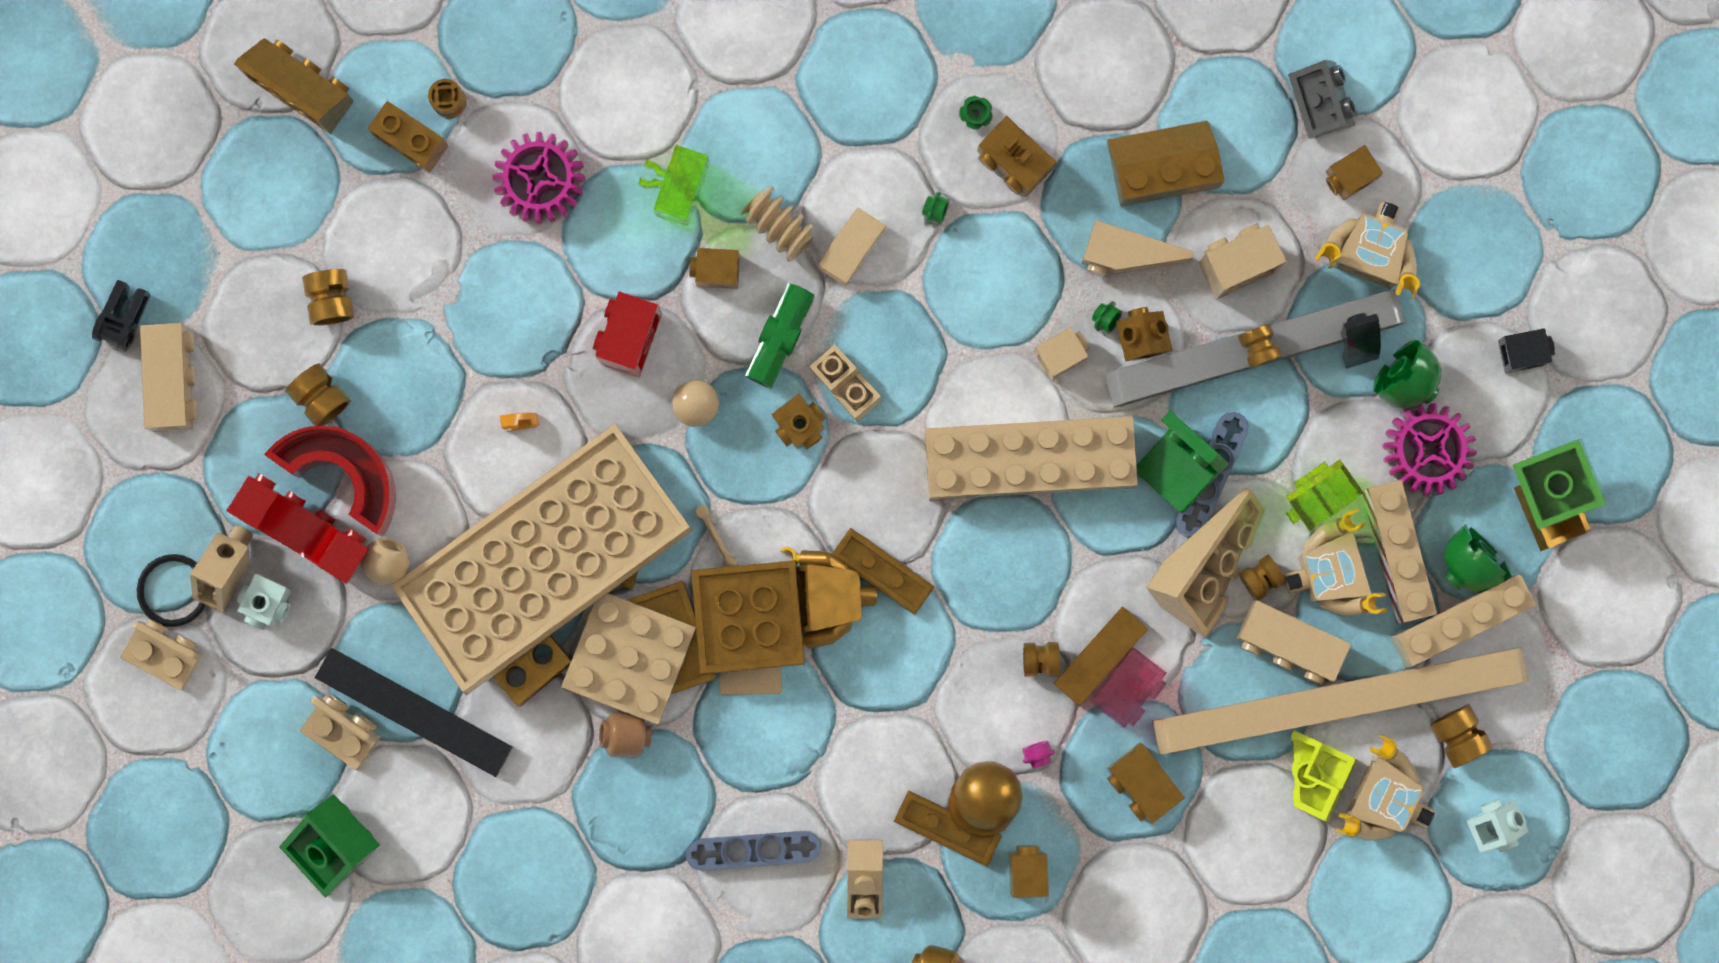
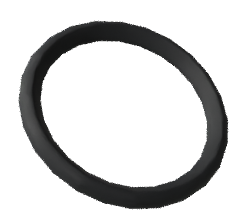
(140, 591)

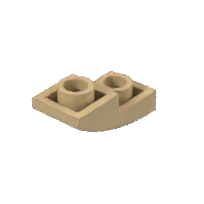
(851, 246)
(846, 383)

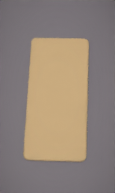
(751, 682)

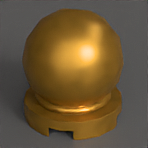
(985, 799)

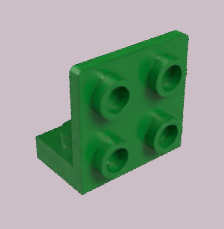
(1180, 464)

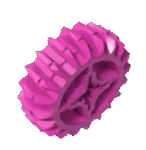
(534, 194)
(1441, 458)

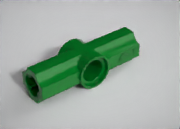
(779, 335)

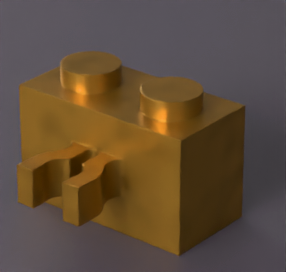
(1015, 157)

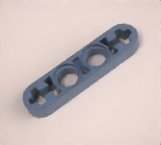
(1219, 482)
(753, 847)

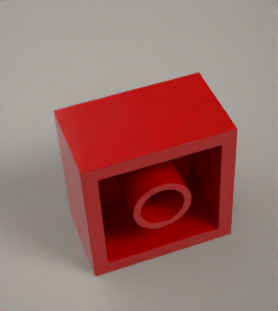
(627, 333)

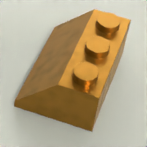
(296, 83)
(1165, 163)

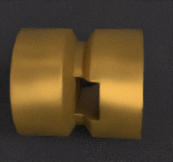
(328, 297)
(320, 398)
(1461, 736)

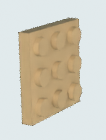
(629, 657)

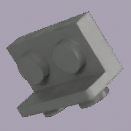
(1322, 98)

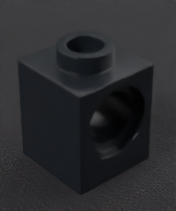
(1526, 350)

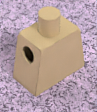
(221, 569)

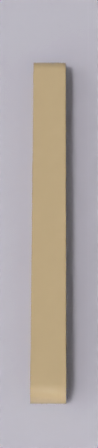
(1340, 701)

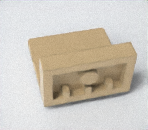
(339, 732)

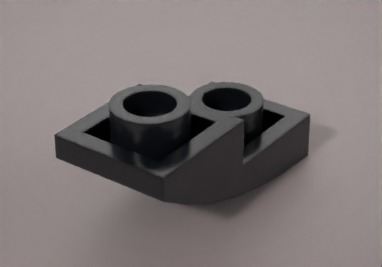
(1361, 339)

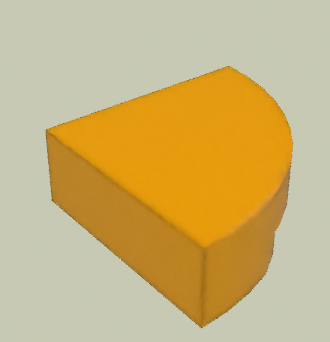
(519, 421)

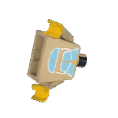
(1374, 250)
(1334, 570)
(1386, 797)

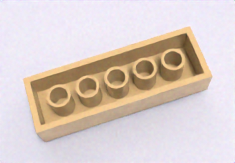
(1031, 458)

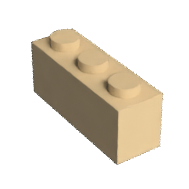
(167, 377)
(1292, 643)

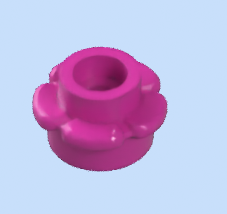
(1038, 754)

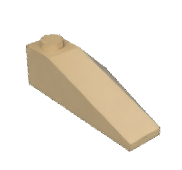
(1198, 573)

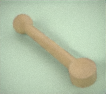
(703, 512)

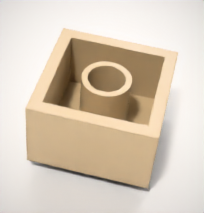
(1241, 261)

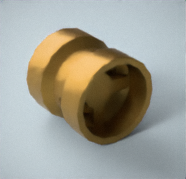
(447, 104)
(1261, 349)
(1262, 578)
(1041, 659)

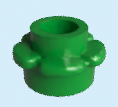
(976, 103)
(935, 208)
(1106, 317)

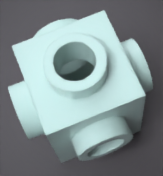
(276, 602)
(1498, 826)

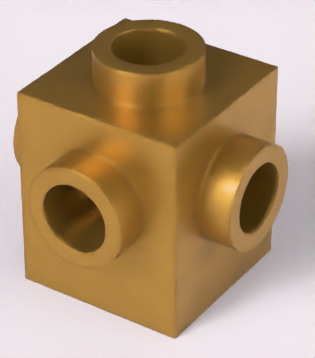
(1143, 334)
(796, 410)

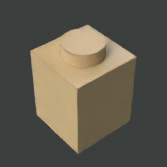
(1062, 352)

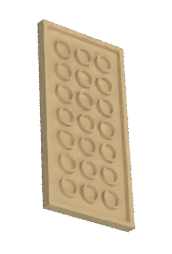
(541, 559)

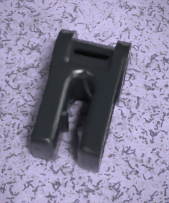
(125, 325)

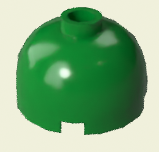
(1411, 378)
(1473, 562)

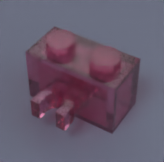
(1129, 688)

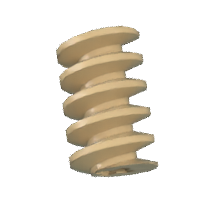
(778, 223)

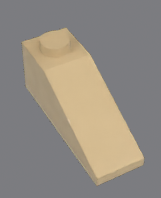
(1124, 251)

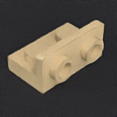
(161, 654)

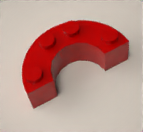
(360, 460)
(298, 528)

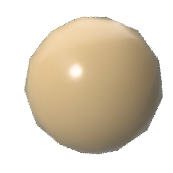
(695, 403)
(385, 561)

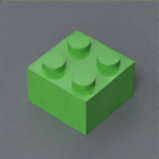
(1560, 483)

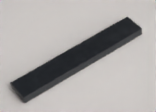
(414, 712)

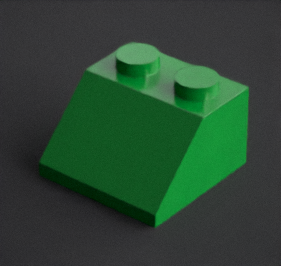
(329, 845)

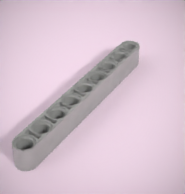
(1229, 357)

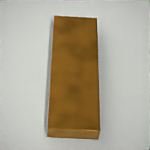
(883, 571)
(1100, 656)
(937, 825)

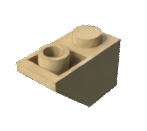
(864, 879)

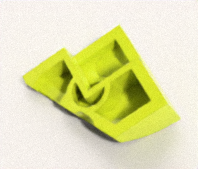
(1318, 776)

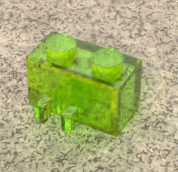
(680, 184)
(1322, 494)

